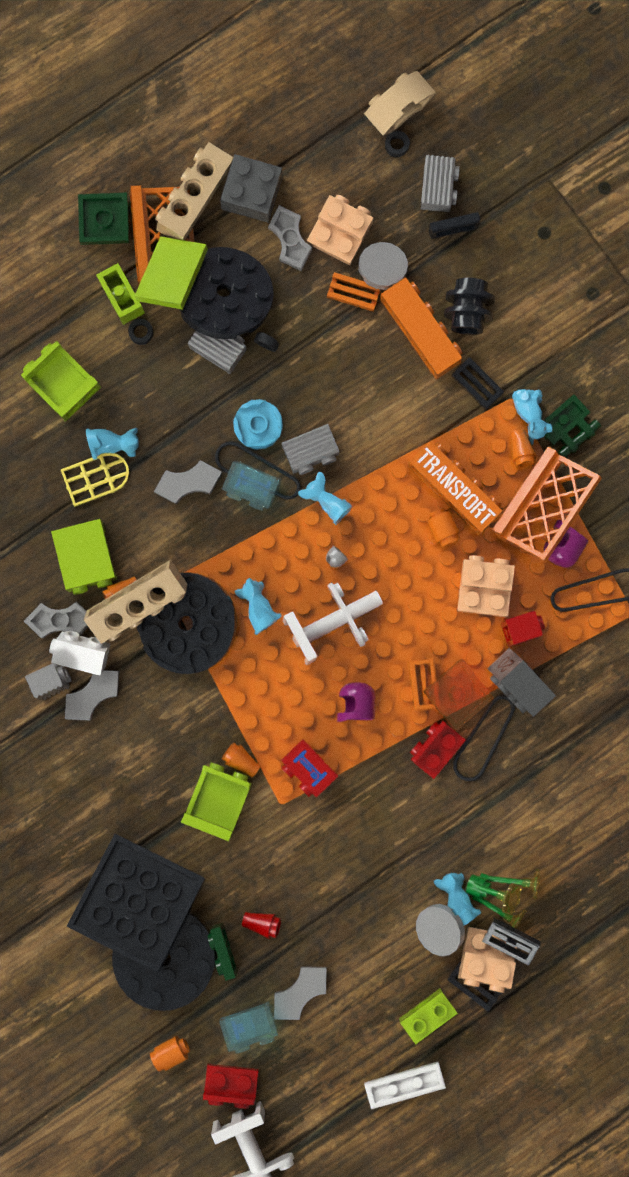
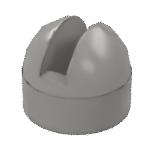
(335, 557)

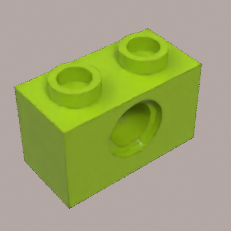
(120, 294)
(427, 1016)

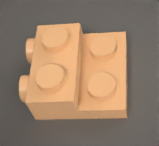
(340, 229)
(485, 586)
(484, 963)

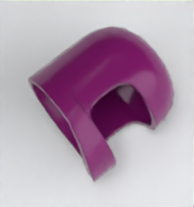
(569, 547)
(359, 702)

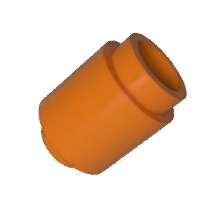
(443, 527)
(170, 1053)

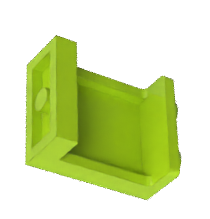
(60, 380)
(84, 556)
(217, 801)

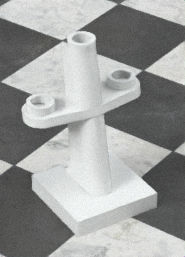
(345, 615)
(241, 1128)

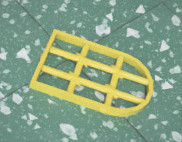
(89, 486)

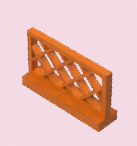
(140, 224)
(527, 498)

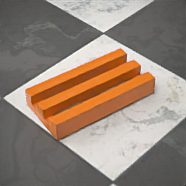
(348, 300)
(421, 662)

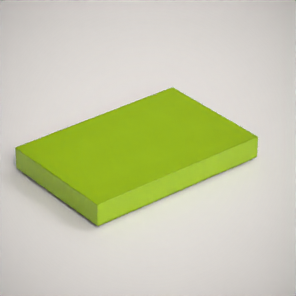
(171, 272)

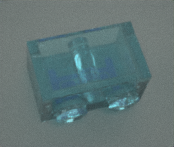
(251, 485)
(249, 1027)

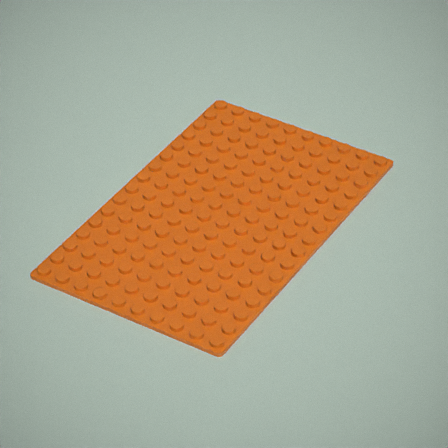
(419, 583)

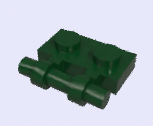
(564, 419)

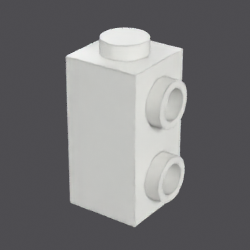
(79, 652)

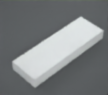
(404, 1085)

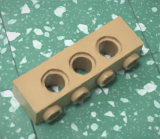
(218, 164)
(164, 577)

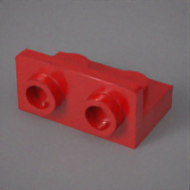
(437, 748)
(230, 1085)

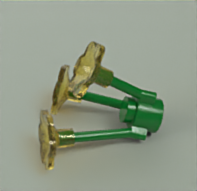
(480, 887)

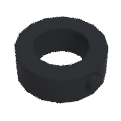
(397, 135)
(140, 322)
(266, 341)

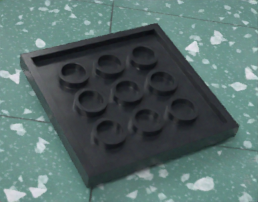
(136, 903)

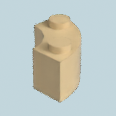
(399, 102)

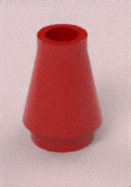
(263, 924)

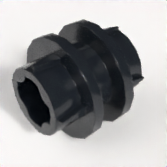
(469, 306)

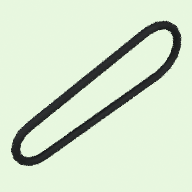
(261, 459)
(587, 581)
(495, 744)

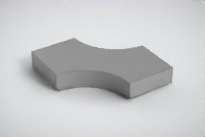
(286, 227)
(198, 479)
(46, 620)
(83, 703)
(290, 1002)

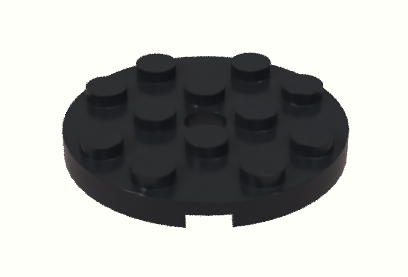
(240, 311)
(205, 642)
(178, 981)

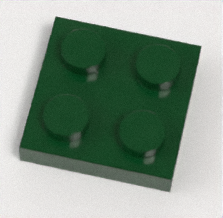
(103, 218)
(225, 962)

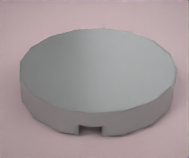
(382, 265)
(440, 930)

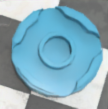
(258, 424)

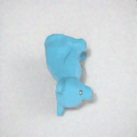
(527, 407)
(106, 441)
(330, 504)
(260, 611)
(457, 897)

